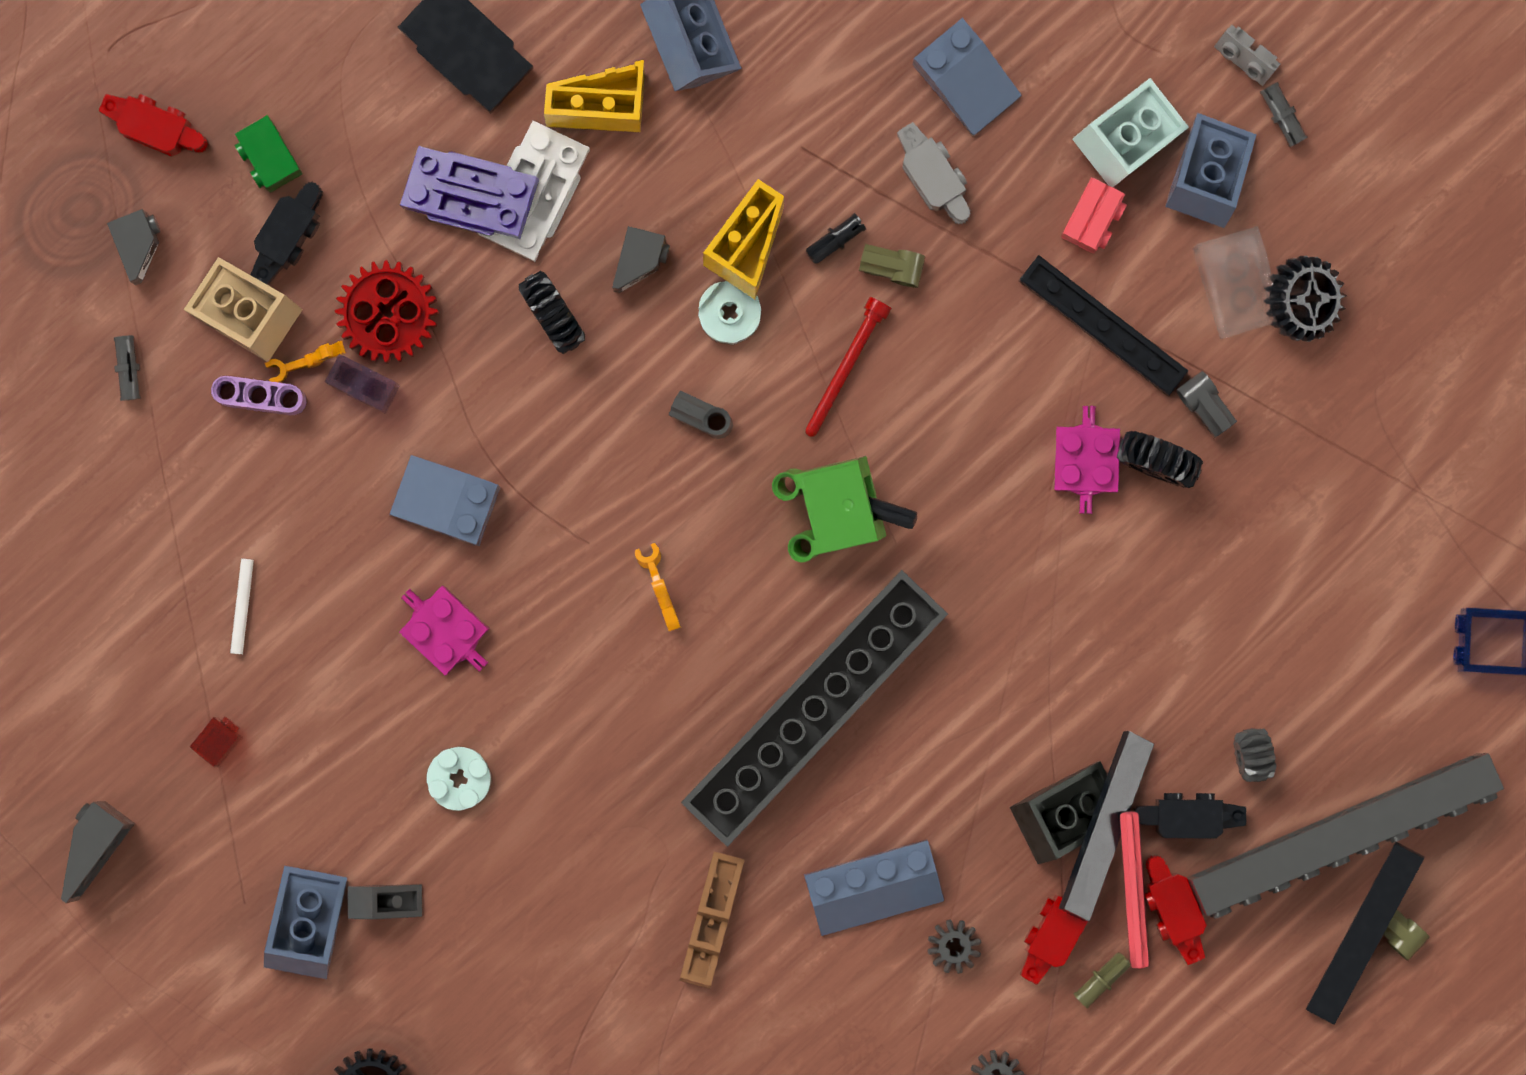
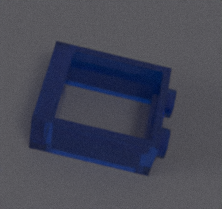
(1461, 653)

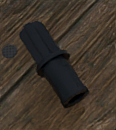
(835, 239)

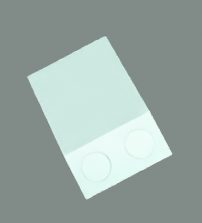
(1130, 133)

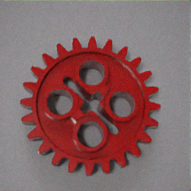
(366, 291)

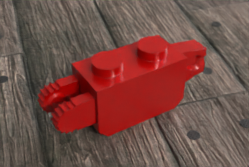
(153, 126)
(1176, 908)
(1051, 941)

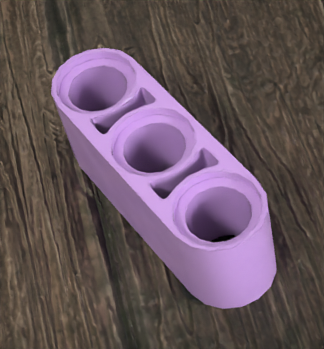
(244, 388)

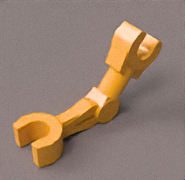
(310, 360)
(659, 586)

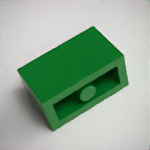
(268, 154)

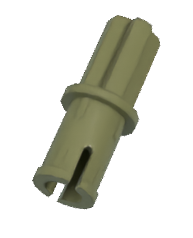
(1102, 979)

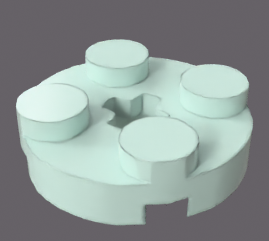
(730, 330)
(467, 794)

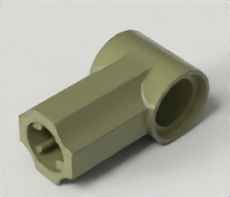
(901, 266)
(1405, 935)

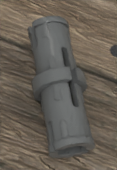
(1283, 114)
(127, 368)

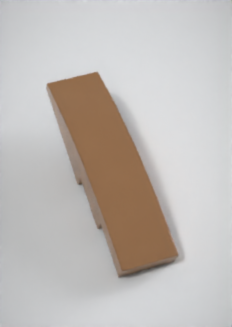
(711, 920)

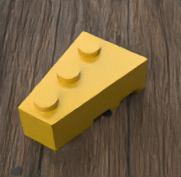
(598, 101)
(746, 239)

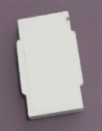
(556, 164)

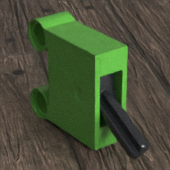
(839, 507)

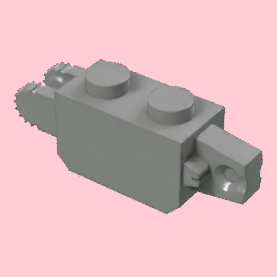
(932, 174)

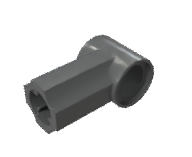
(1202, 397)
(698, 414)

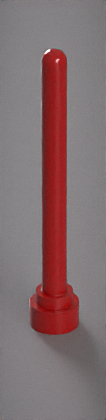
(874, 314)

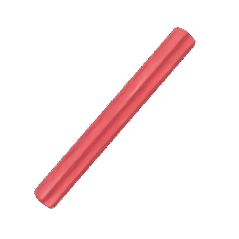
(1134, 889)

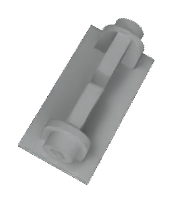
(1236, 47)

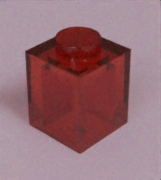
(217, 740)

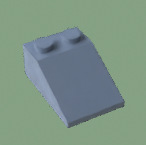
(966, 77)
(1211, 171)
(445, 500)
(305, 922)

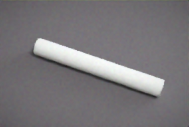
(241, 608)

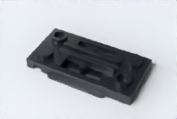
(466, 49)

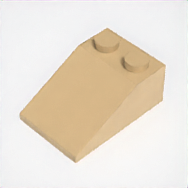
(243, 309)

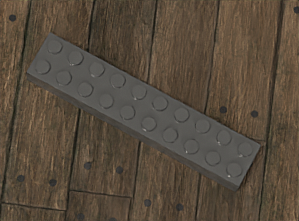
(814, 708)
(1346, 833)

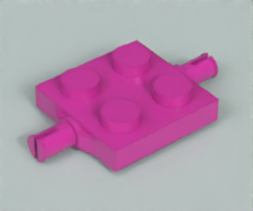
(1087, 459)
(444, 630)

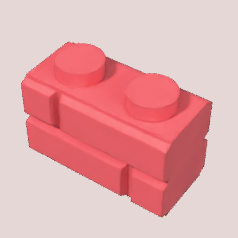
(1093, 216)

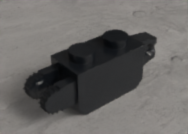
(285, 232)
(1190, 817)

